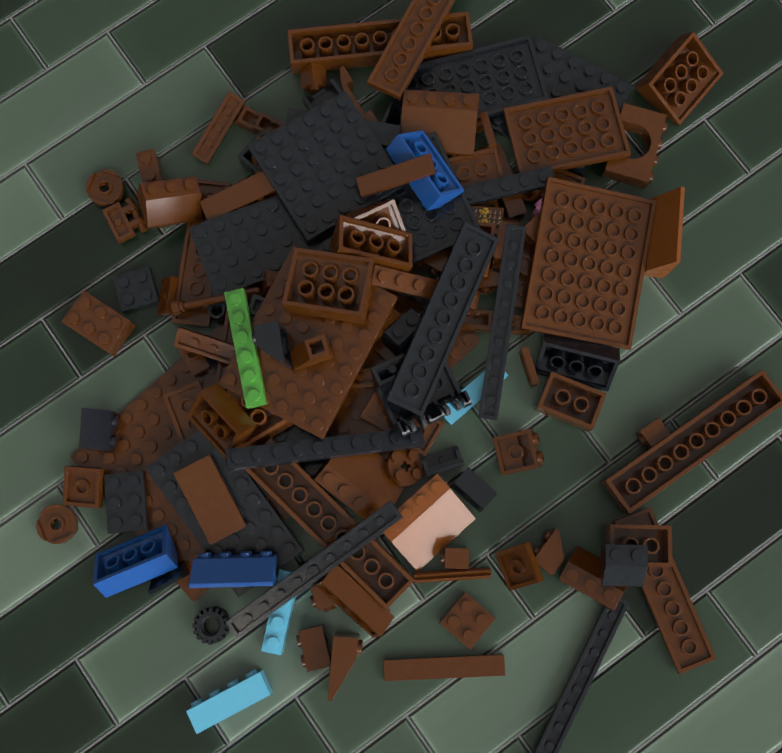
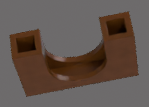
(649, 127)

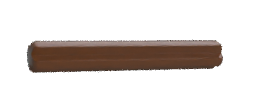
(452, 575)

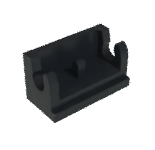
(442, 461)
(474, 490)

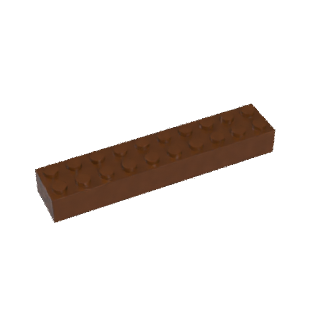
(364, 42)
(693, 442)
(327, 522)

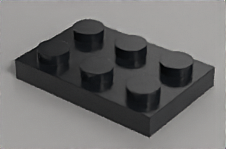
(126, 502)

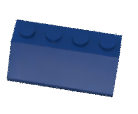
(432, 190)
(135, 561)
(234, 570)

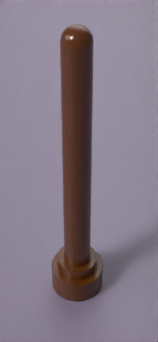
(180, 306)

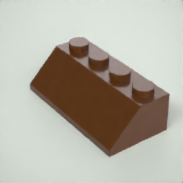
(364, 239)

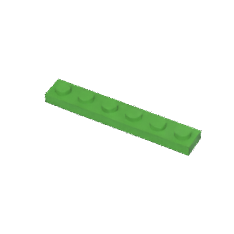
(245, 349)

